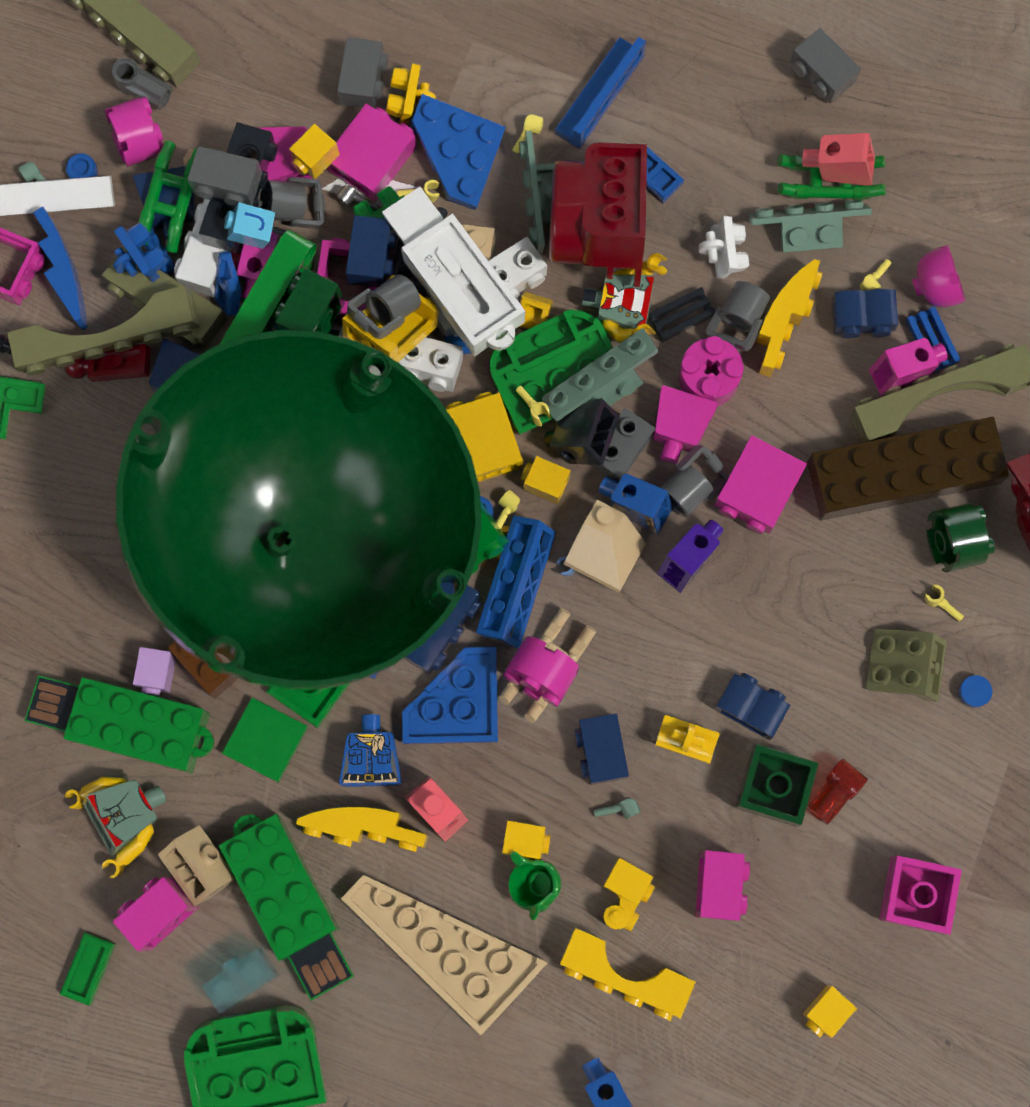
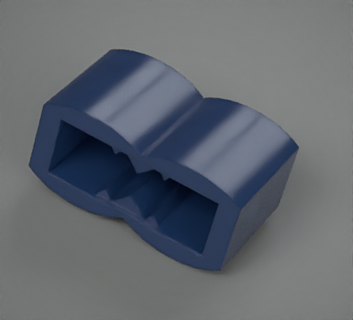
(865, 312)
(752, 706)

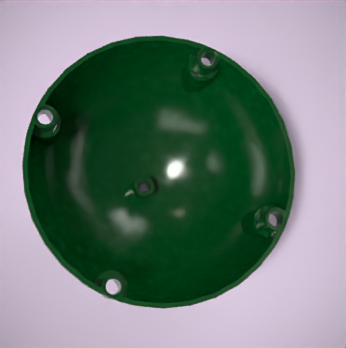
(289, 446)

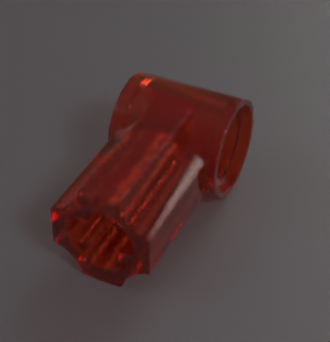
(840, 786)

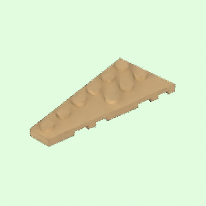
(461, 963)

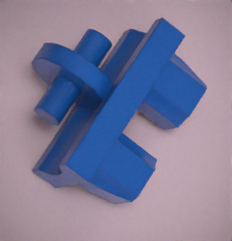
(147, 262)

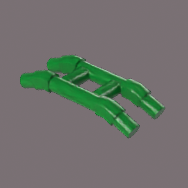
(816, 190)
(152, 205)

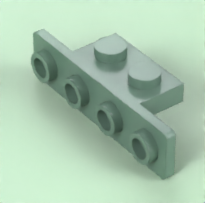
(540, 184)
(811, 227)
(606, 378)

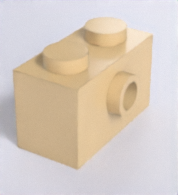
(196, 865)

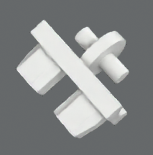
(721, 247)

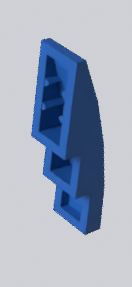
(64, 274)

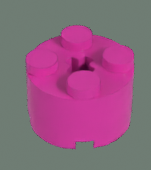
(134, 131)
(711, 355)
(541, 671)

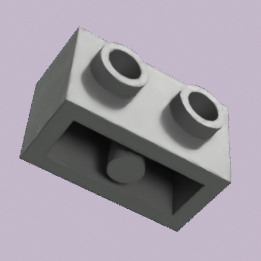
(824, 66)
(362, 73)
(224, 176)
(627, 444)

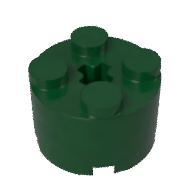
(959, 537)

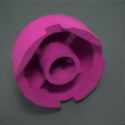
(939, 279)

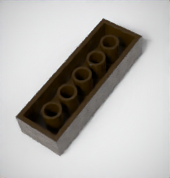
(907, 468)

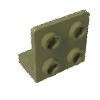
(906, 663)

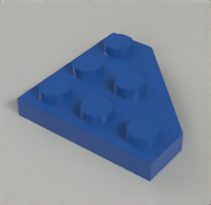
(457, 148)
(457, 703)

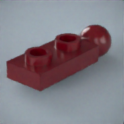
(113, 365)

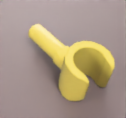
(532, 123)
(431, 184)
(870, 281)
(535, 407)
(510, 504)
(943, 603)

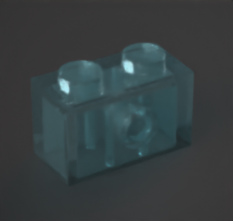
(240, 979)

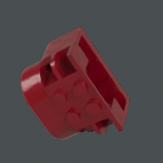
(601, 208)

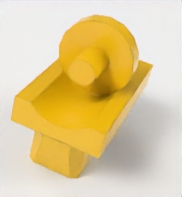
(406, 80)
(687, 739)

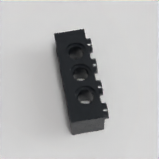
(248, 143)

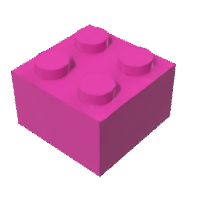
(721, 885)
(920, 895)
(154, 913)

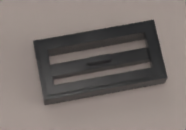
(704, 302)

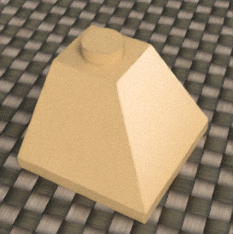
(606, 547)

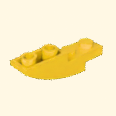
(787, 308)
(349, 824)

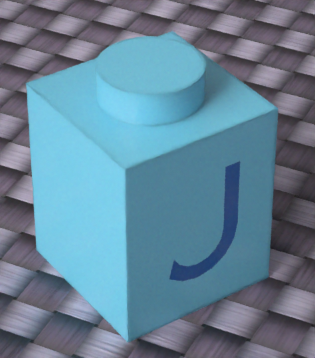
(249, 225)

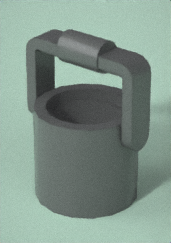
(289, 201)
(387, 305)
(742, 312)
(690, 487)

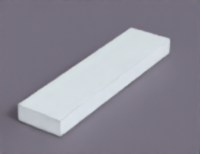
(56, 195)

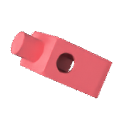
(843, 158)
(436, 808)

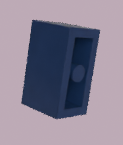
(370, 251)
(602, 749)

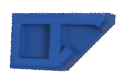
(227, 285)

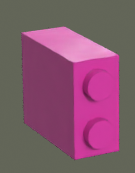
(372, 151)
(760, 485)

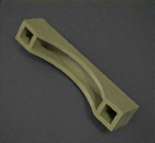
(164, 314)
(997, 374)

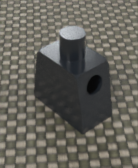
(584, 434)

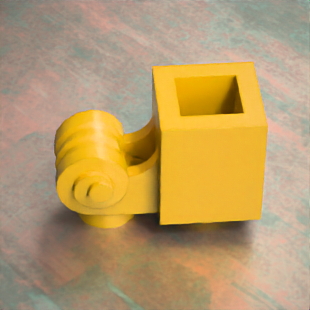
(631, 887)

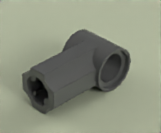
(141, 83)

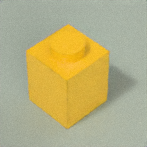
(313, 152)
(545, 479)
(526, 840)
(828, 1012)

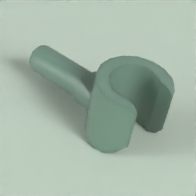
(30, 172)
(628, 807)

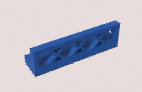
(600, 91)
(514, 580)

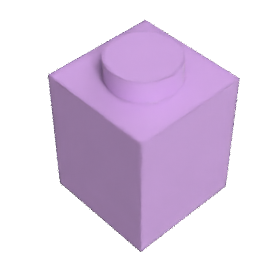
(154, 671)

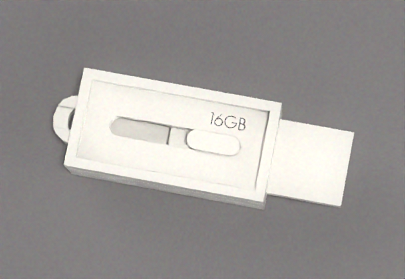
(455, 274)

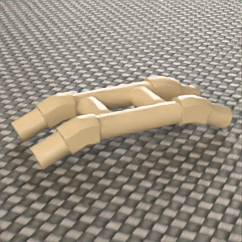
(549, 636)

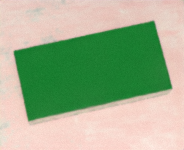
(87, 969)

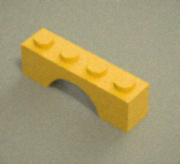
(664, 991)

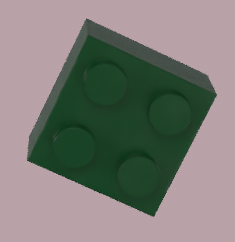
(311, 305)
(777, 785)

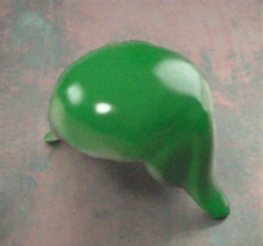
(533, 884)

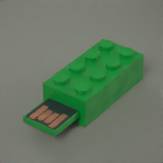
(123, 722)
(286, 902)

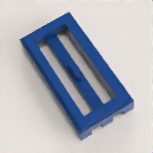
(941, 331)

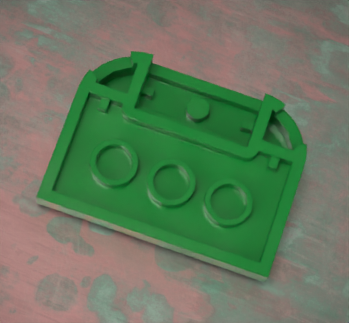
(544, 359)
(255, 1060)

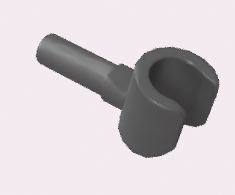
(348, 194)

